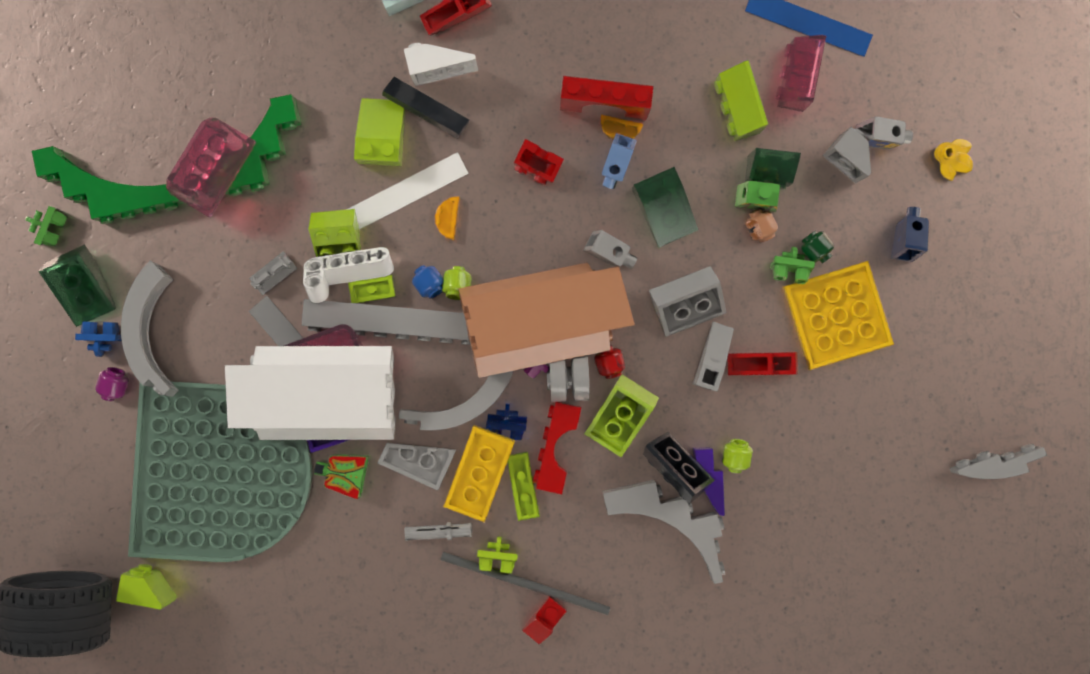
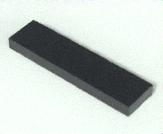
(425, 107)

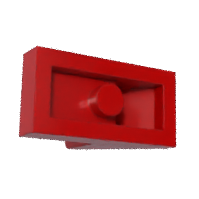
(544, 620)

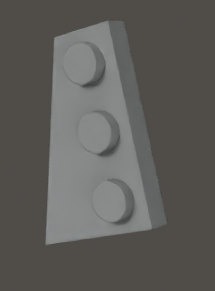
(417, 462)

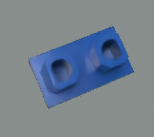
(89, 333)

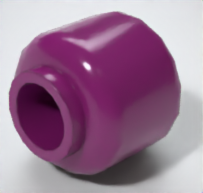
(111, 384)

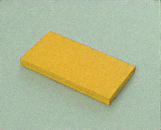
(479, 473)

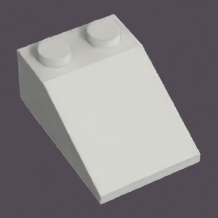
(435, 63)

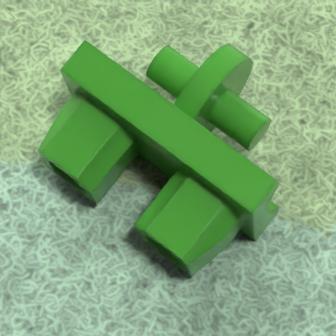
(44, 236)
(792, 263)

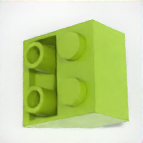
(334, 232)

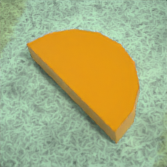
(613, 125)
(446, 217)

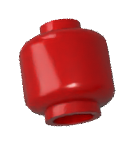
(610, 363)

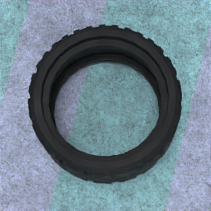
(54, 613)

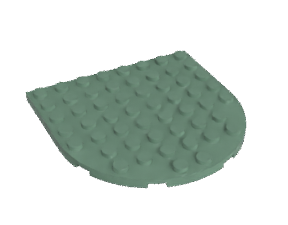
(210, 486)

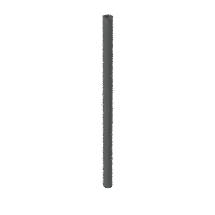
(528, 584)

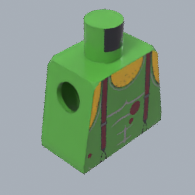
(757, 196)

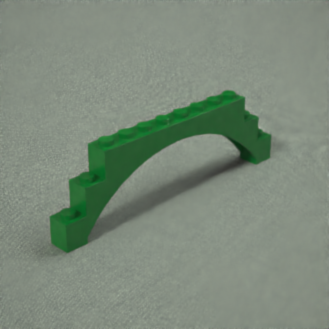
(115, 200)

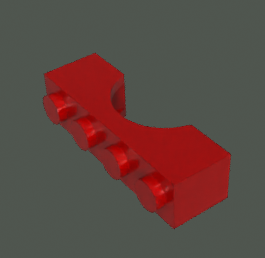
(551, 475)

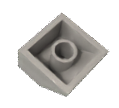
(851, 154)

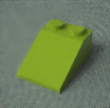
(379, 133)
(622, 415)

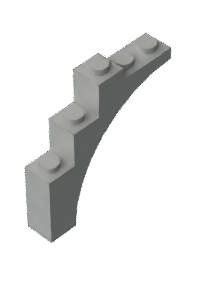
(700, 529)

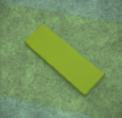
(523, 486)

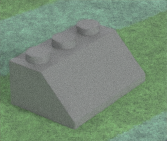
(688, 301)

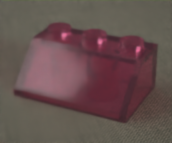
(800, 72)

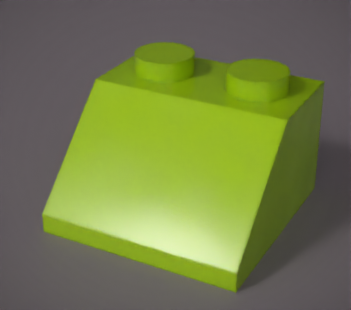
(145, 588)

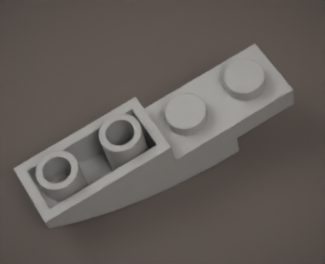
(997, 466)

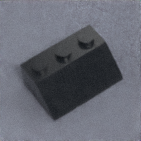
(678, 467)

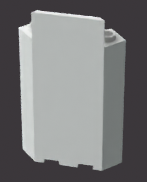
(314, 393)

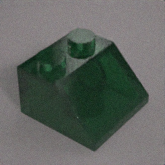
(772, 166)

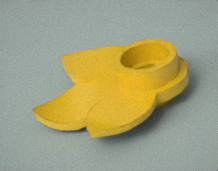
(956, 160)

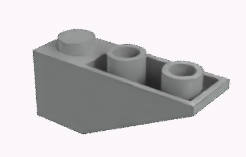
(714, 357)

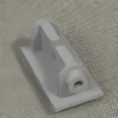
(272, 273)

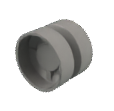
(562, 378)

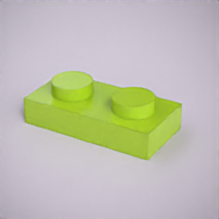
(372, 289)

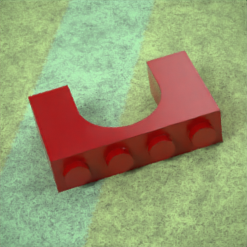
(632, 98)

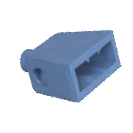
(620, 155)

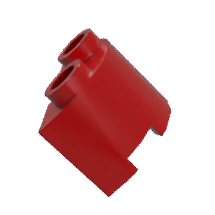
(537, 162)

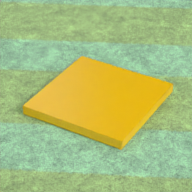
(838, 315)

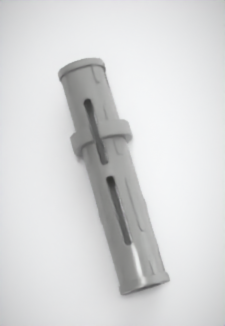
(438, 531)

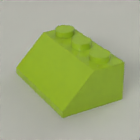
(741, 101)

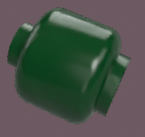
(817, 246)

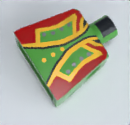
(344, 473)

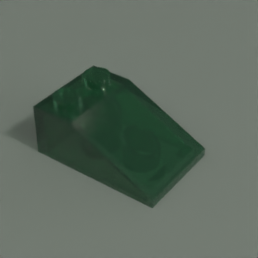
(665, 207)
(78, 285)

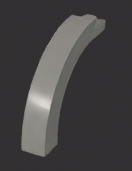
(135, 327)
(463, 413)

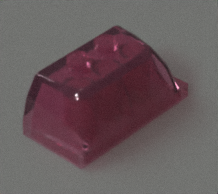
(209, 165)

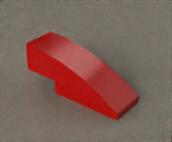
(450, 13)
(763, 363)

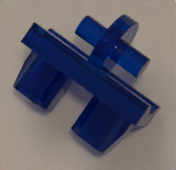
(507, 420)

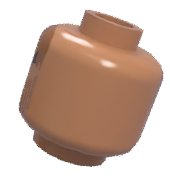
(761, 225)

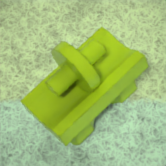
(487, 557)

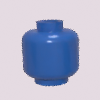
(428, 281)

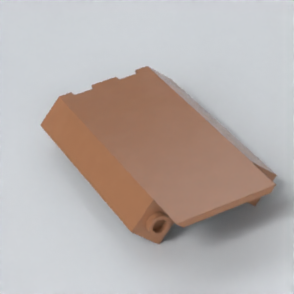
(543, 317)

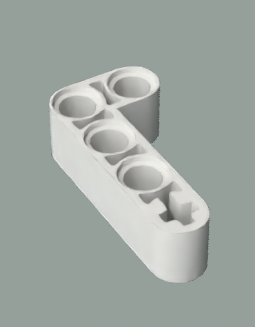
(344, 268)

